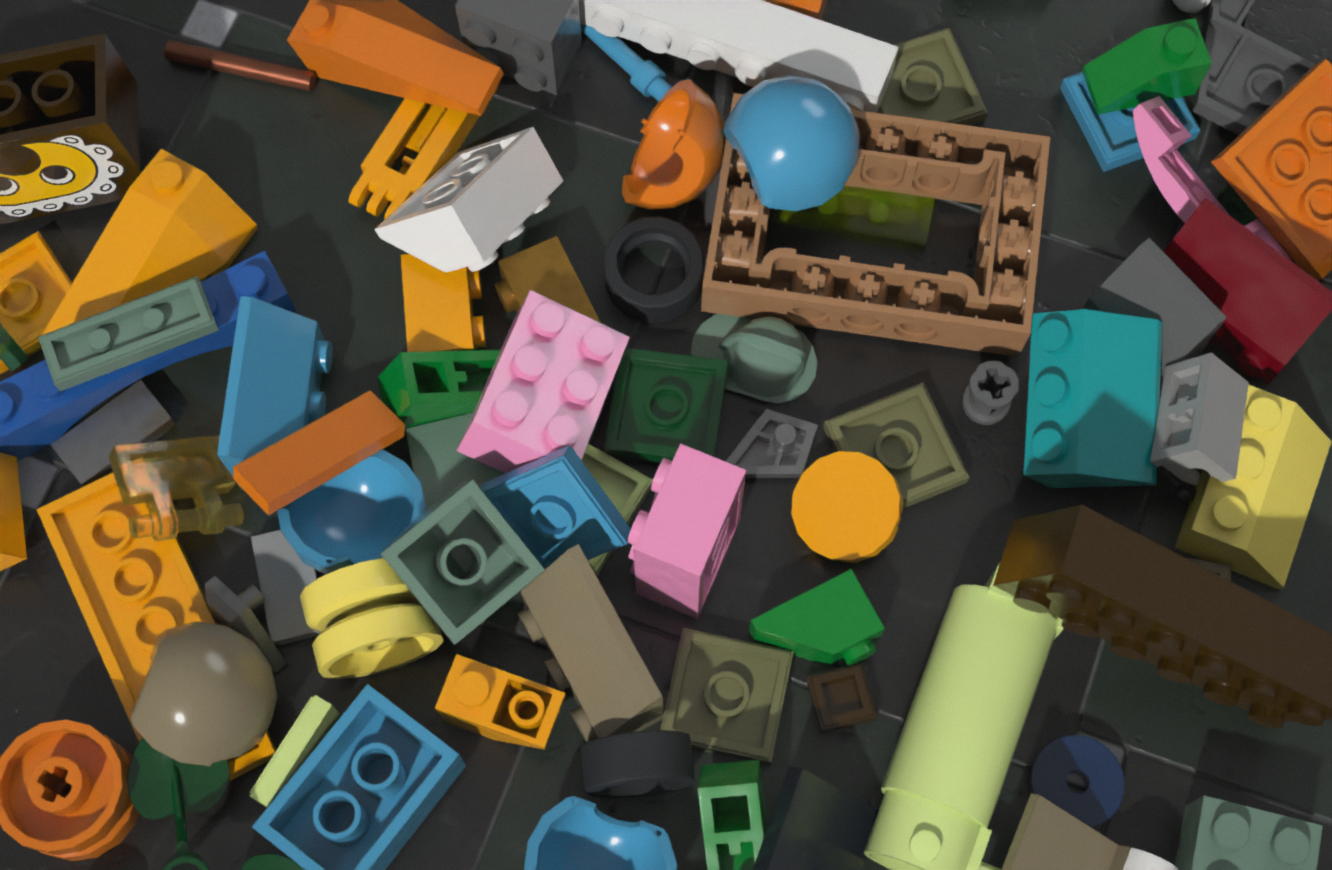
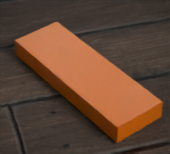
(318, 452)

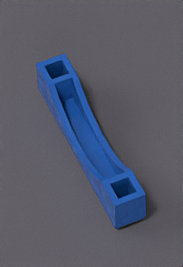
(39, 414)

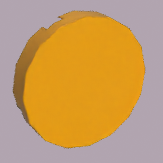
(847, 506)

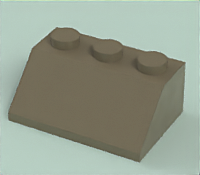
(589, 649)

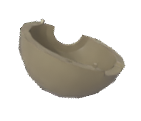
(205, 694)

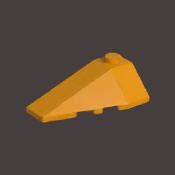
(161, 234)

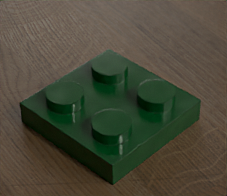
(664, 404)

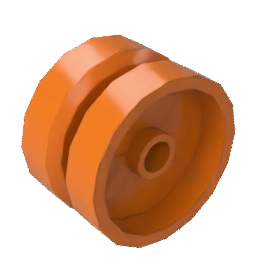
(35, 785)

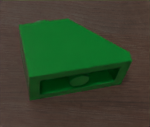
(1152, 63)
(823, 623)

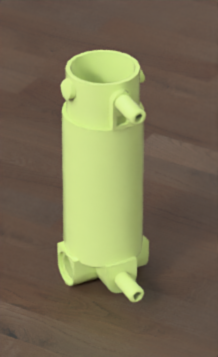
(961, 733)

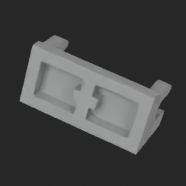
(1200, 419)

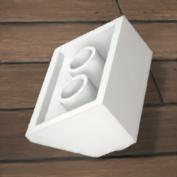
(474, 203)

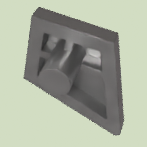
(775, 447)
(237, 614)

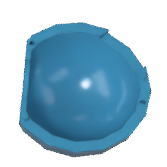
(794, 141)
(353, 513)
(583, 838)

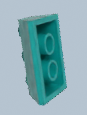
(1092, 399)

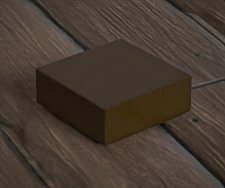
(841, 698)

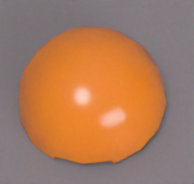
(678, 150)

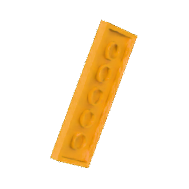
(128, 589)

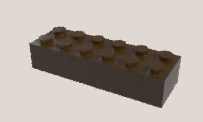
(1169, 614)

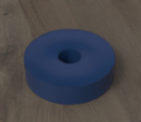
(1087, 759)

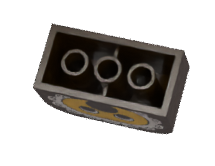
(66, 128)

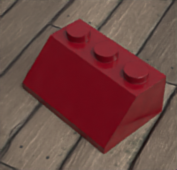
(1261, 292)

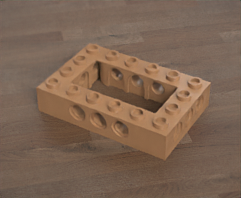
(913, 158)

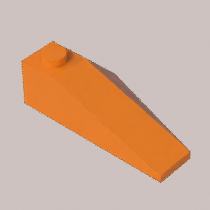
(392, 52)

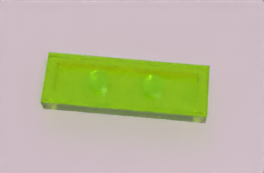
(867, 215)

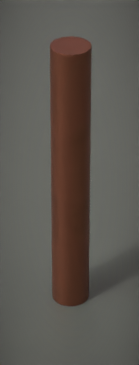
(240, 65)

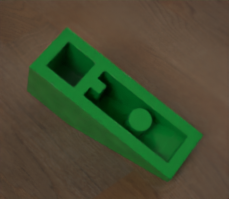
(435, 384)
(732, 814)

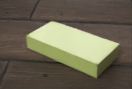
(298, 744)

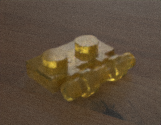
(170, 471)

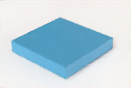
(1114, 133)
(557, 506)

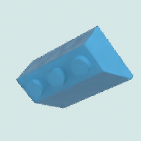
(271, 379)

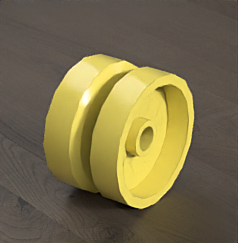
(366, 621)

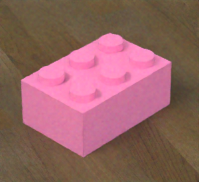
(543, 386)
(687, 529)

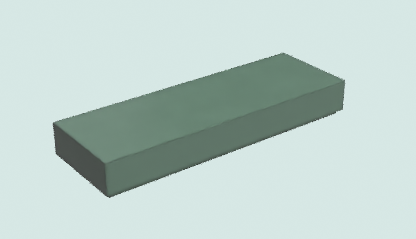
(128, 333)

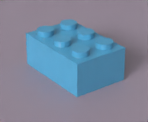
(361, 789)

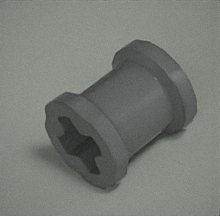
(979, 403)

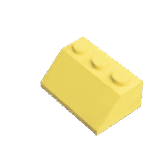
(1262, 512)

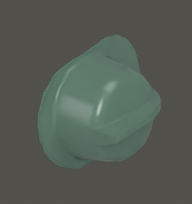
(763, 354)

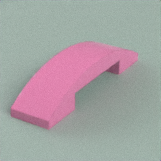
(1159, 137)

